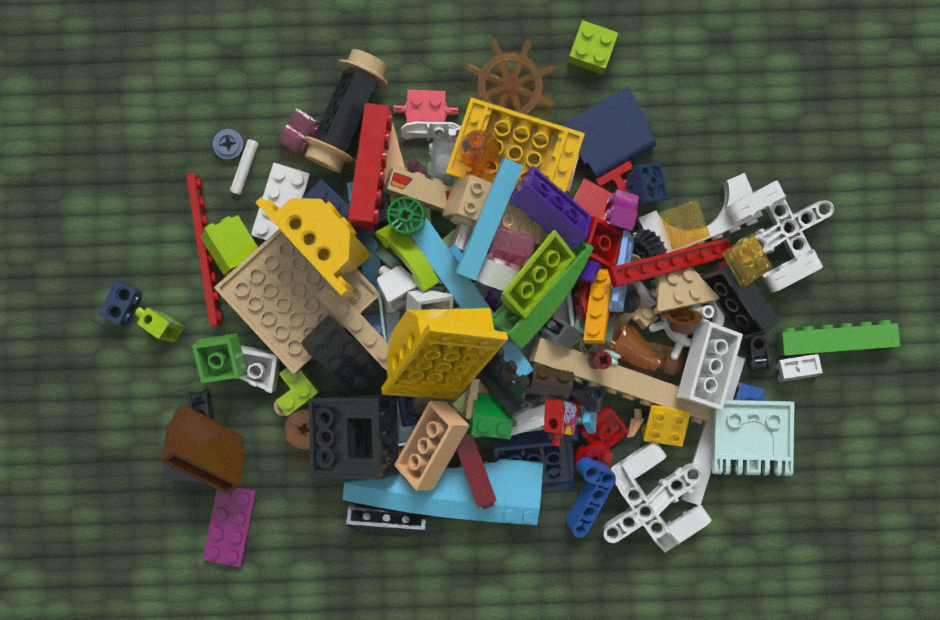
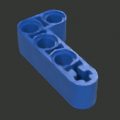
(592, 496)

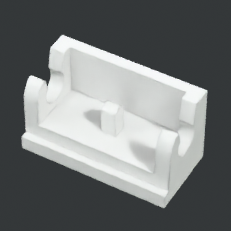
(799, 368)

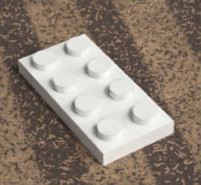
(281, 187)

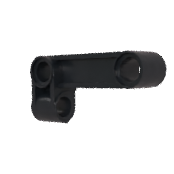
(590, 397)

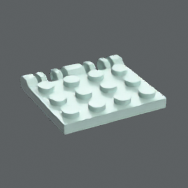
(754, 433)

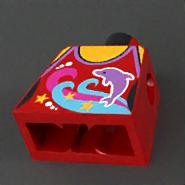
(560, 419)

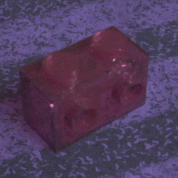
(512, 246)

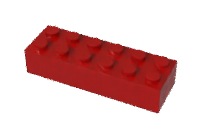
(369, 167)

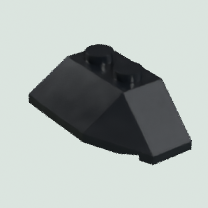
(384, 521)

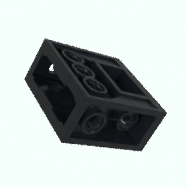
(346, 436)

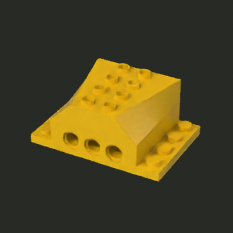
(521, 140)
(321, 237)
(440, 351)

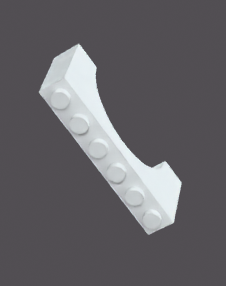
(734, 190)

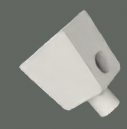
(395, 285)

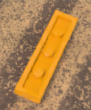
(598, 309)

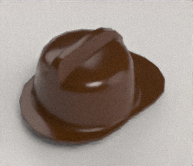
(682, 320)

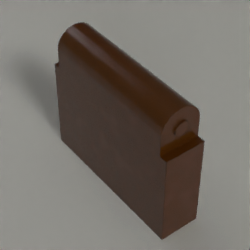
(204, 449)

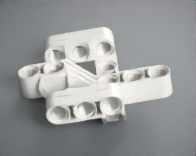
(804, 259)
(657, 500)

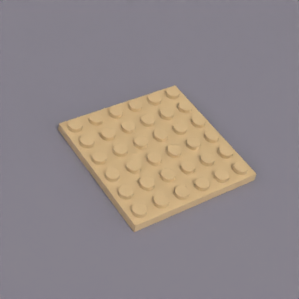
(278, 298)

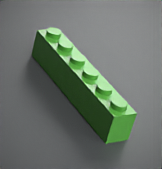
(838, 339)

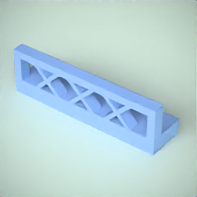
(624, 256)

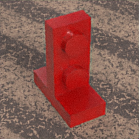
(615, 178)

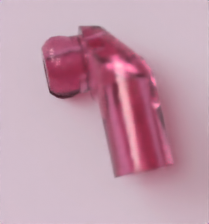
(415, 166)

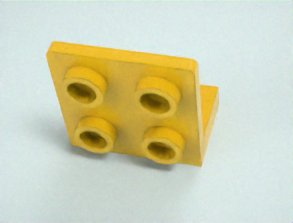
(666, 425)

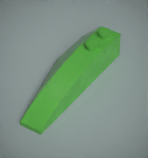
(522, 330)

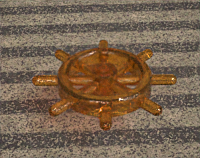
(511, 84)

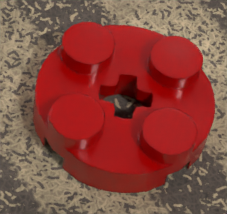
(597, 449)

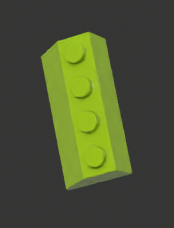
(537, 275)

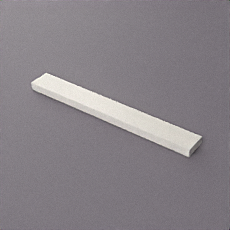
(704, 450)

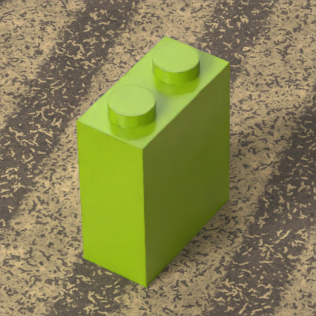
(228, 243)

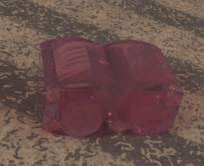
(297, 128)

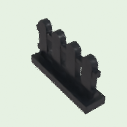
(500, 384)

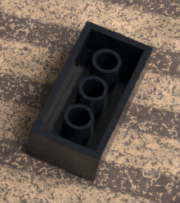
(742, 306)
(342, 354)

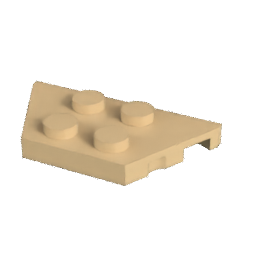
(681, 290)

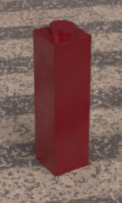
(476, 472)

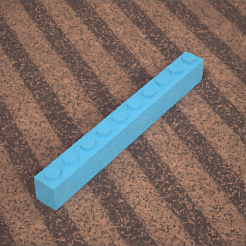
(461, 286)

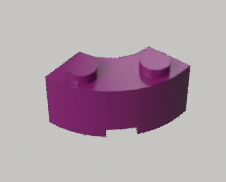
(622, 209)

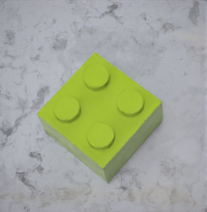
(592, 47)

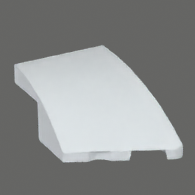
(532, 417)

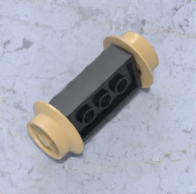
(345, 109)

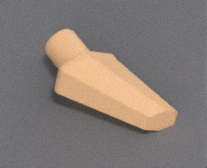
(636, 422)

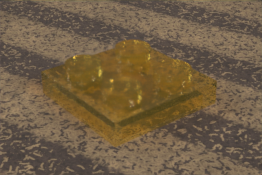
(684, 224)
(747, 260)

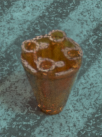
(479, 155)
(635, 349)

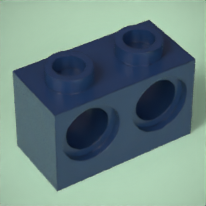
(116, 299)

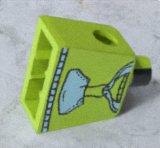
(159, 324)

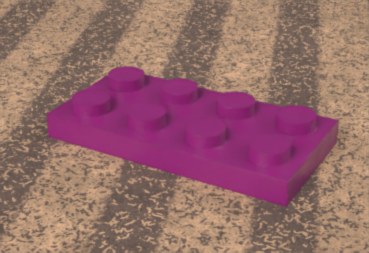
(229, 526)

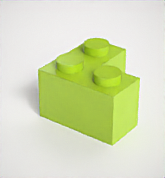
(300, 390)

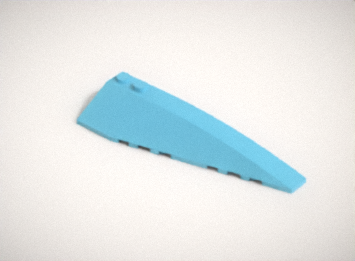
(514, 483)

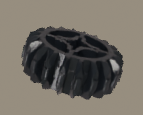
(647, 245)

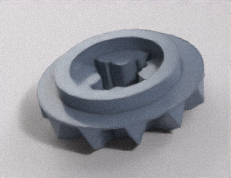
(221, 139)

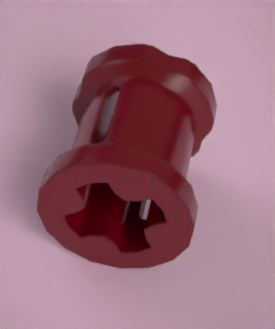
(605, 360)

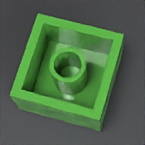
(219, 358)

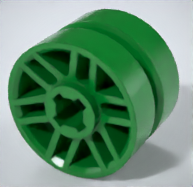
(397, 212)

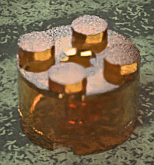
(293, 429)

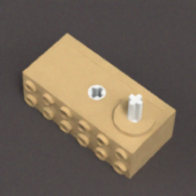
(466, 204)

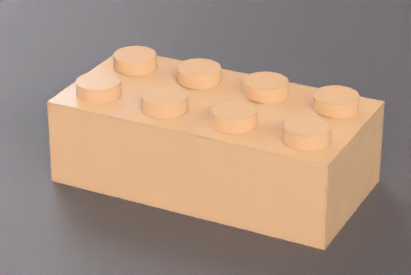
(431, 445)

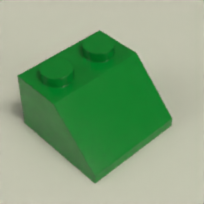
(489, 418)

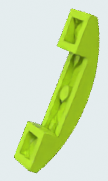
(411, 255)

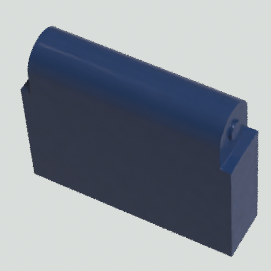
(613, 133)

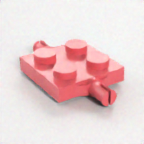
(425, 106)

